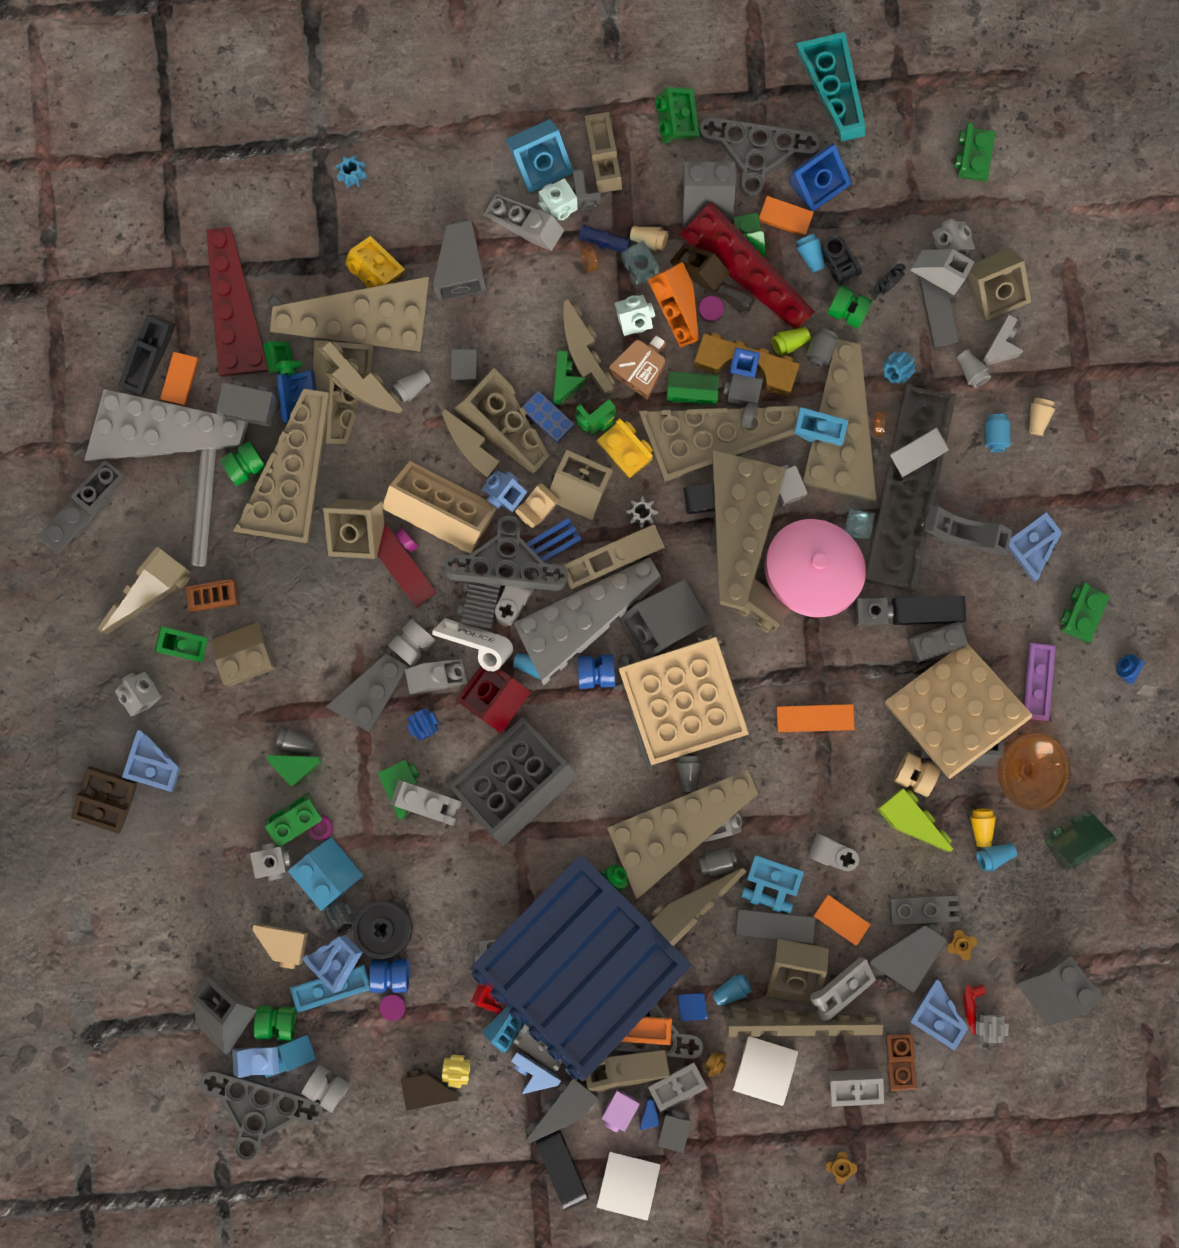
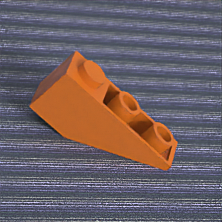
(677, 300)

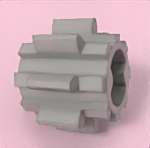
(636, 517)
(992, 1028)

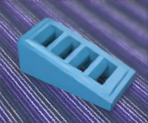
(503, 1030)

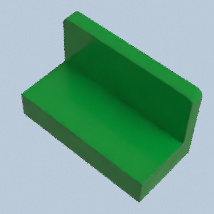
(692, 388)

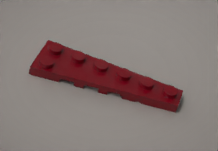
(746, 265)
(235, 324)

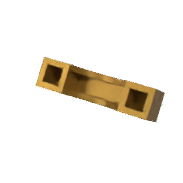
(776, 372)

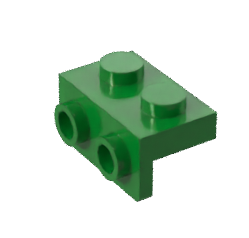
(599, 419)

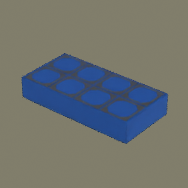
(548, 417)

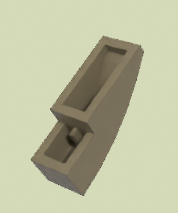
(603, 152)
(471, 446)

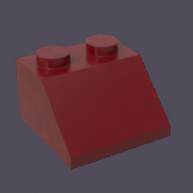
(493, 697)

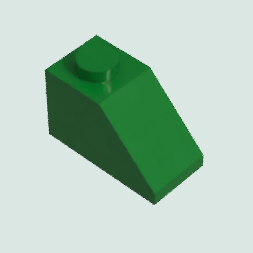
(390, 776)

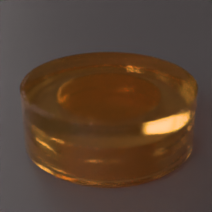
(589, 259)
(880, 424)

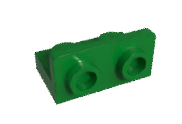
(677, 114)
(975, 153)
(1084, 612)
(292, 820)

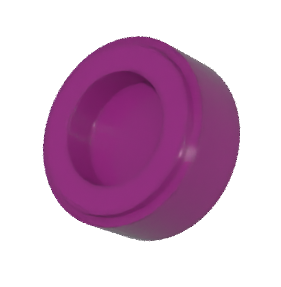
(711, 309)
(406, 539)
(321, 830)
(392, 1007)

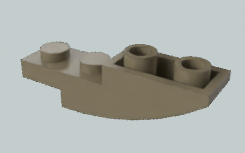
(579, 342)
(363, 387)
(613, 556)

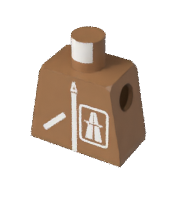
(640, 366)

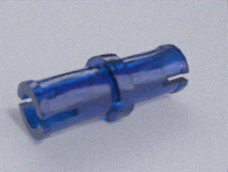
(604, 239)

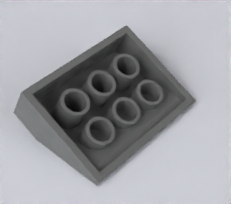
(513, 781)

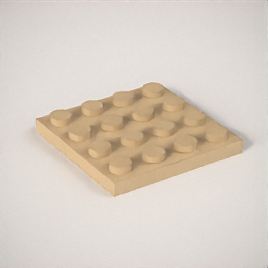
(684, 700)
(958, 710)

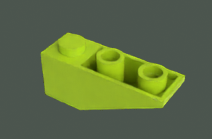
(906, 816)

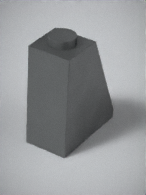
(910, 955)

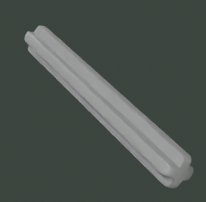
(203, 507)

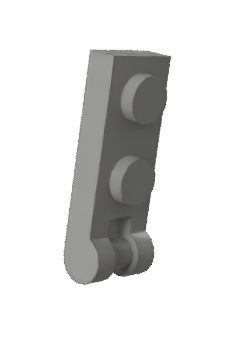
(425, 802)
(843, 989)

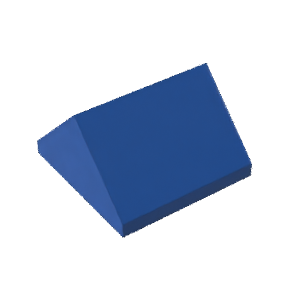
(820, 178)

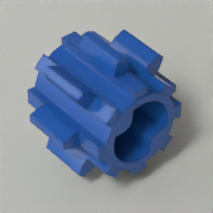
(422, 724)

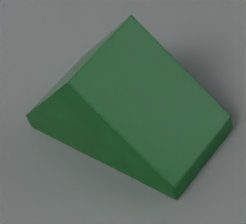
(294, 768)

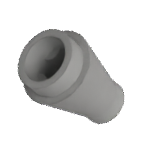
(974, 370)
(410, 386)

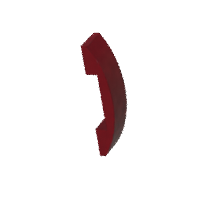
(404, 569)

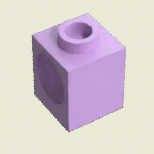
(620, 1110)

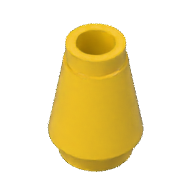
(983, 826)

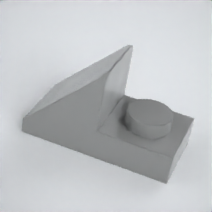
(1001, 349)

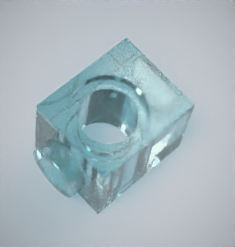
(640, 253)

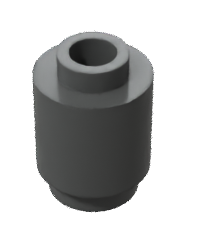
(821, 347)
(717, 862)

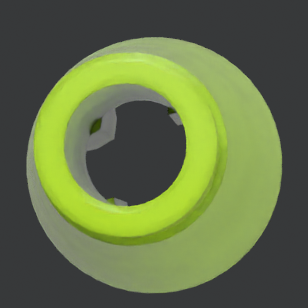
(790, 340)

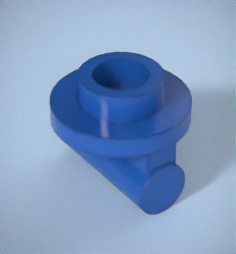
(1129, 668)

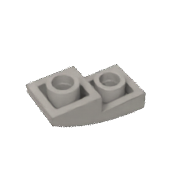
(919, 452)

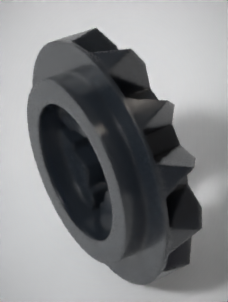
(889, 280)

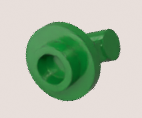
(616, 877)

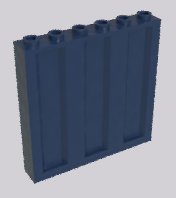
(580, 968)

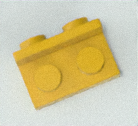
(373, 264)
(625, 448)

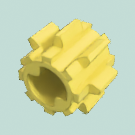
(456, 1071)

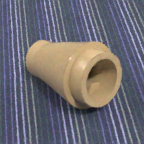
(654, 237)
(1040, 415)

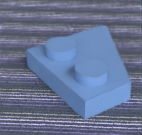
(1035, 544)

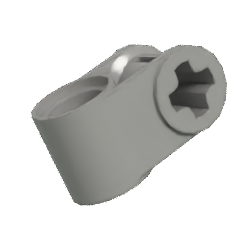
(512, 598)
(829, 852)

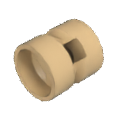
(925, 778)

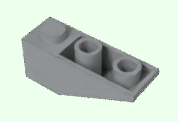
(525, 221)

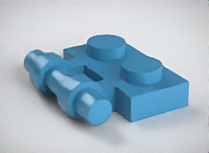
(775, 876)

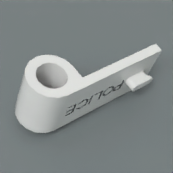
(492, 647)

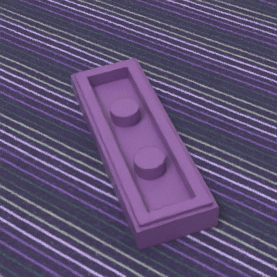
(1039, 680)

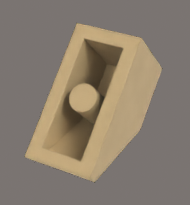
(282, 944)

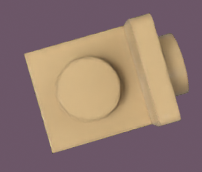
(537, 506)

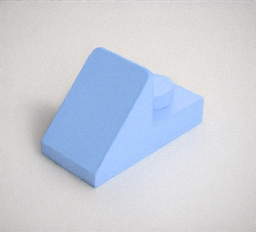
(255, 1061)
(541, 1076)

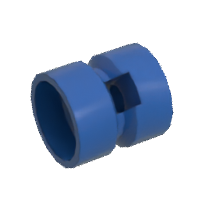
(596, 671)
(389, 975)

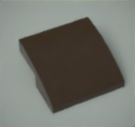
(104, 799)

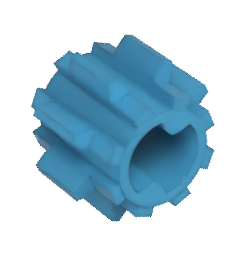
(347, 166)
(899, 367)

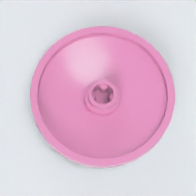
(815, 568)

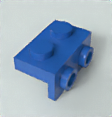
(290, 390)

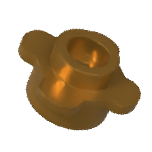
(954, 945)
(715, 1064)
(841, 1175)

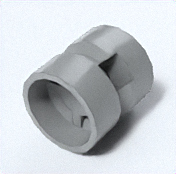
(411, 642)
(325, 1088)

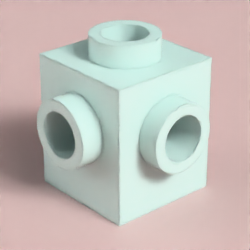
(557, 200)
(634, 315)

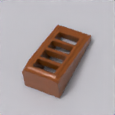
(233, 599)

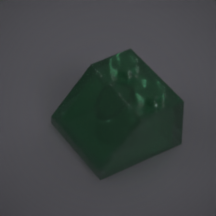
(1079, 840)

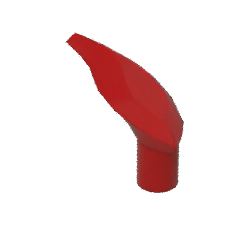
(970, 1004)

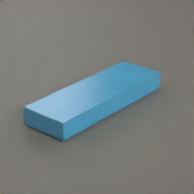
(317, 993)

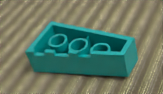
(833, 78)

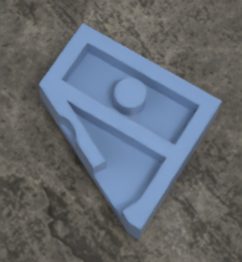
(150, 764)
(334, 962)
(939, 1017)

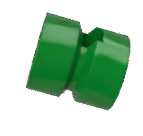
(841, 303)
(241, 464)
(275, 1022)

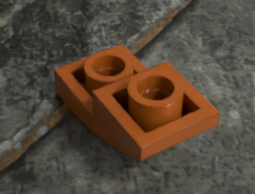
(901, 1062)

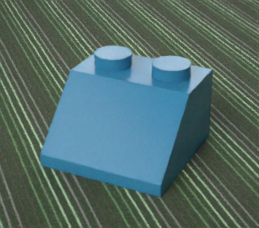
(539, 155)
(326, 873)

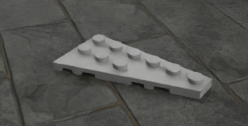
(148, 427)
(578, 620)

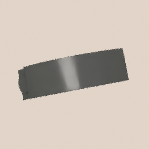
(967, 533)

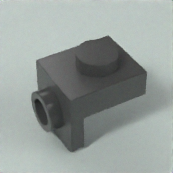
(584, 200)

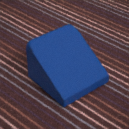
(744, 362)
(692, 1006)
(649, 1117)

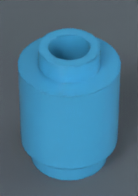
(997, 432)

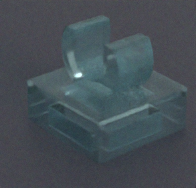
(859, 524)

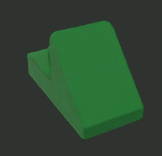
(751, 230)
(565, 385)
(180, 644)

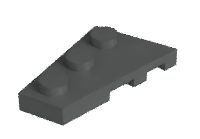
(370, 693)

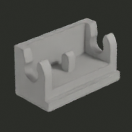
(535, 1048)
(678, 1087)
(855, 1087)

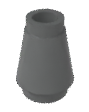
(294, 742)
(689, 771)

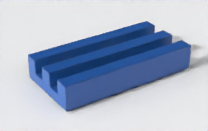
(566, 523)

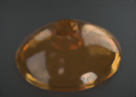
(1046, 774)

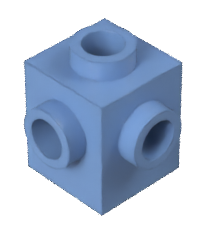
(504, 490)

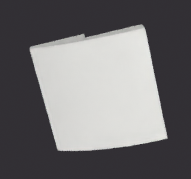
(765, 1071)
(628, 1186)

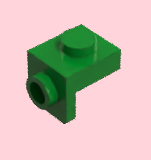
(280, 358)

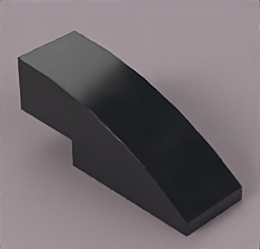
(146, 353)

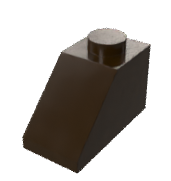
(701, 266)
(425, 1090)

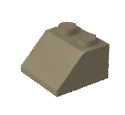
(999, 284)
(354, 528)
(242, 654)
(797, 971)

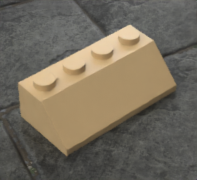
(439, 507)

